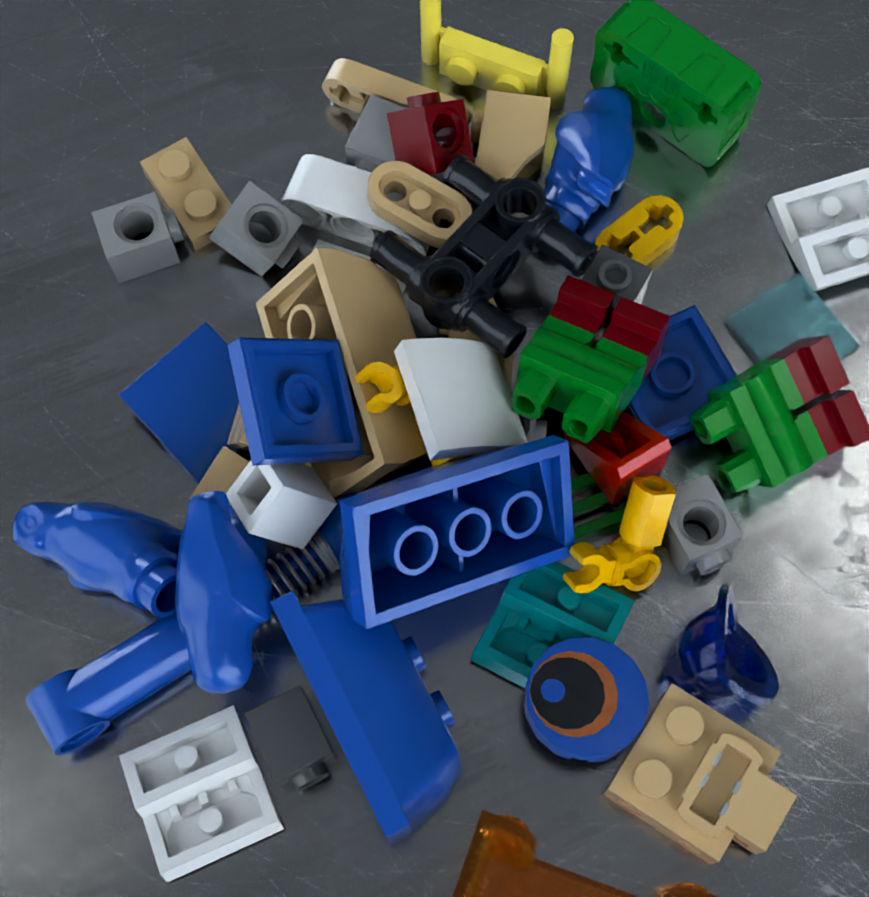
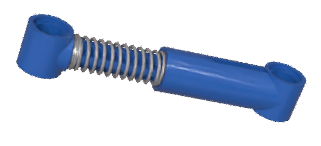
(83, 701)

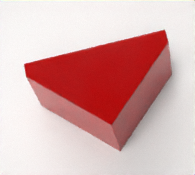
(620, 456)

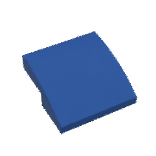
(189, 400)

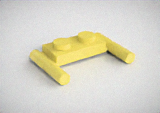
(493, 66)

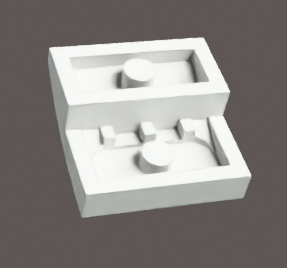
(826, 228)
(458, 396)
(200, 793)

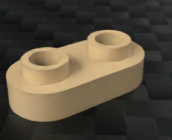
(422, 204)

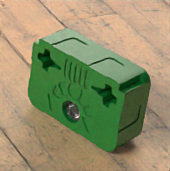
(675, 79)

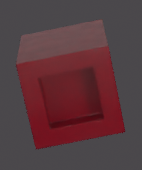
(430, 132)

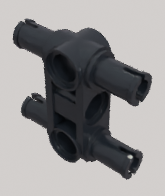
(483, 254)

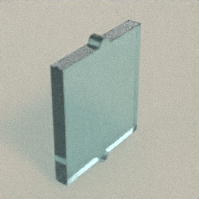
(785, 316)

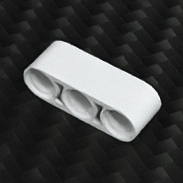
(335, 201)

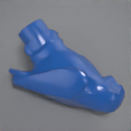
(590, 156)
(105, 549)
(220, 592)

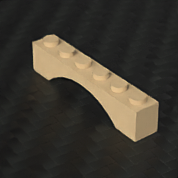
(510, 146)

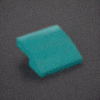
(540, 612)

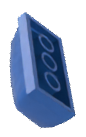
(455, 529)
(377, 710)

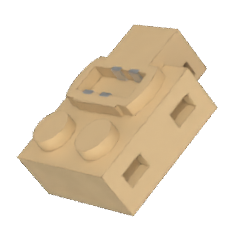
(701, 779)

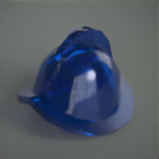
(722, 656)

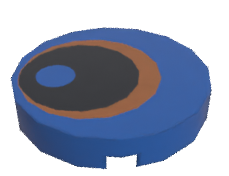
(586, 699)

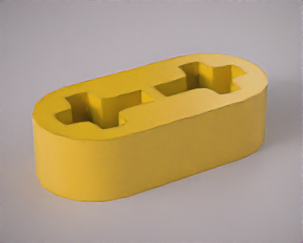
(632, 224)

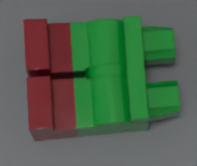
(585, 361)
(781, 416)

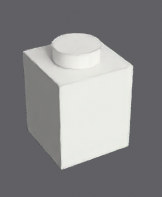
(281, 502)

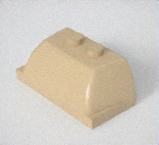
(363, 308)

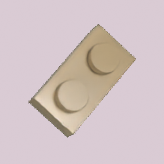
(187, 189)

